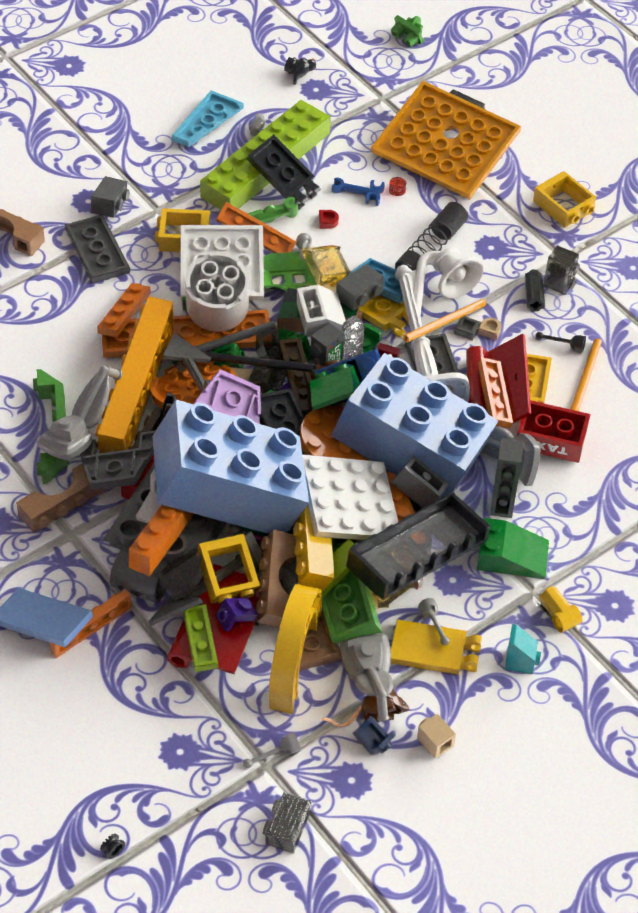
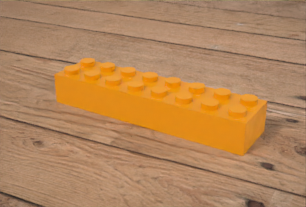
(138, 370)

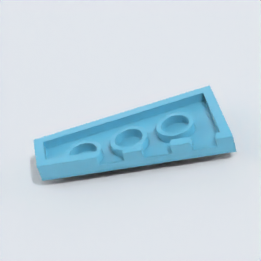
(206, 117)

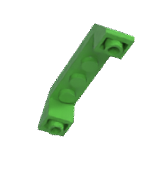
(52, 389)

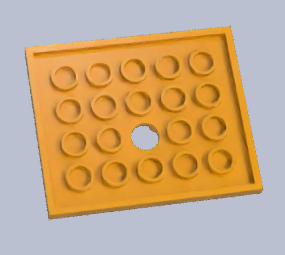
(419, 145)

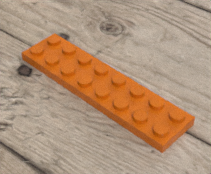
(188, 331)

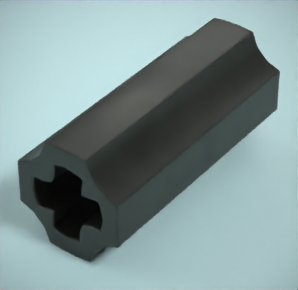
(534, 290)

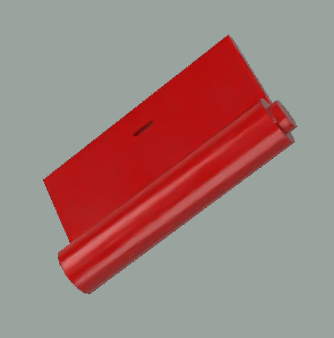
(515, 372)
(228, 644)

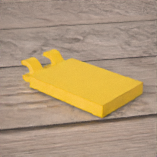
(386, 314)
(538, 376)
(420, 647)

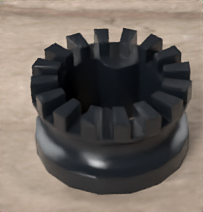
(112, 846)

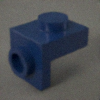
(373, 736)

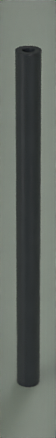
(262, 362)

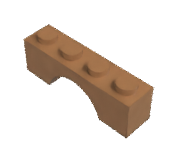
(26, 234)
(39, 509)
(277, 552)

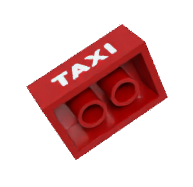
(556, 430)

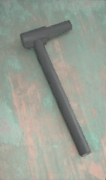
(228, 340)

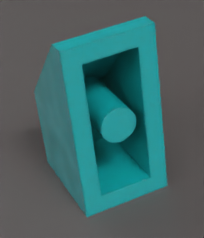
(521, 651)

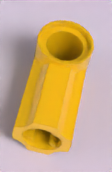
(562, 613)

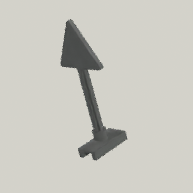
(183, 351)
(172, 608)

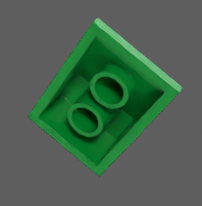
(334, 386)
(513, 551)

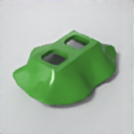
(287, 266)

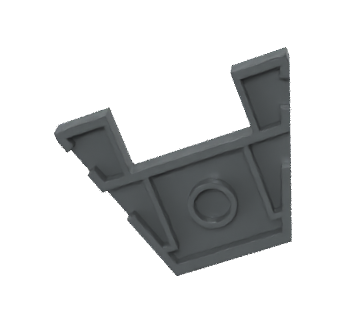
(117, 467)

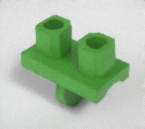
(411, 27)

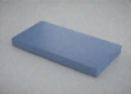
(43, 617)

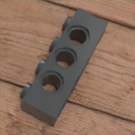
(506, 477)

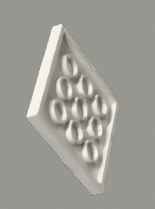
(239, 240)
(348, 497)

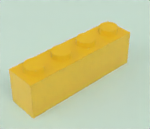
(313, 554)

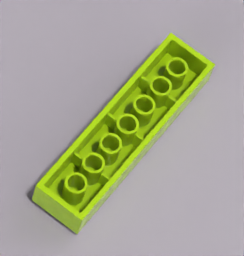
(239, 181)

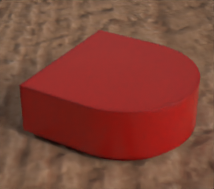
(328, 219)

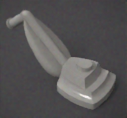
(71, 434)
(530, 453)
(368, 664)

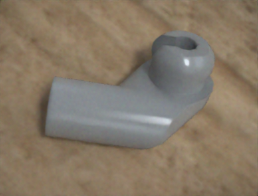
(257, 124)

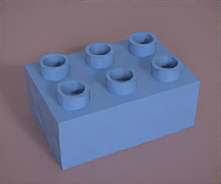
(407, 415)
(229, 468)

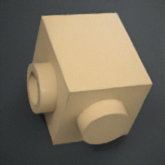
(436, 735)

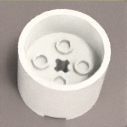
(219, 306)

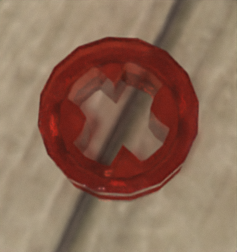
(397, 186)

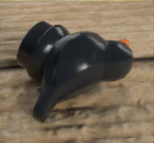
(299, 67)

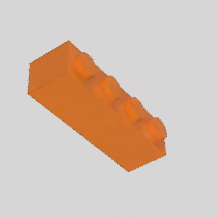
(157, 538)

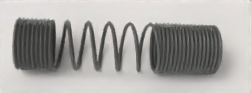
(443, 226)

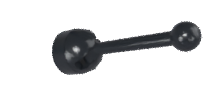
(576, 343)

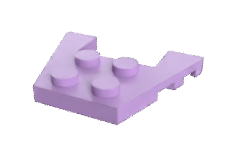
(232, 396)

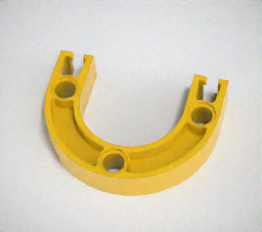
(300, 614)

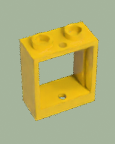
(564, 182)
(179, 217)
(221, 547)

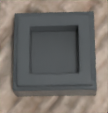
(467, 327)

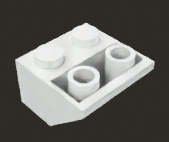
(318, 307)

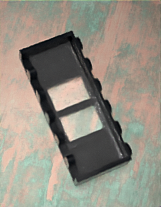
(417, 545)

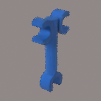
(371, 193)

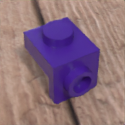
(235, 610)

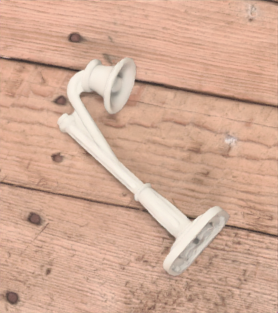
(457, 279)

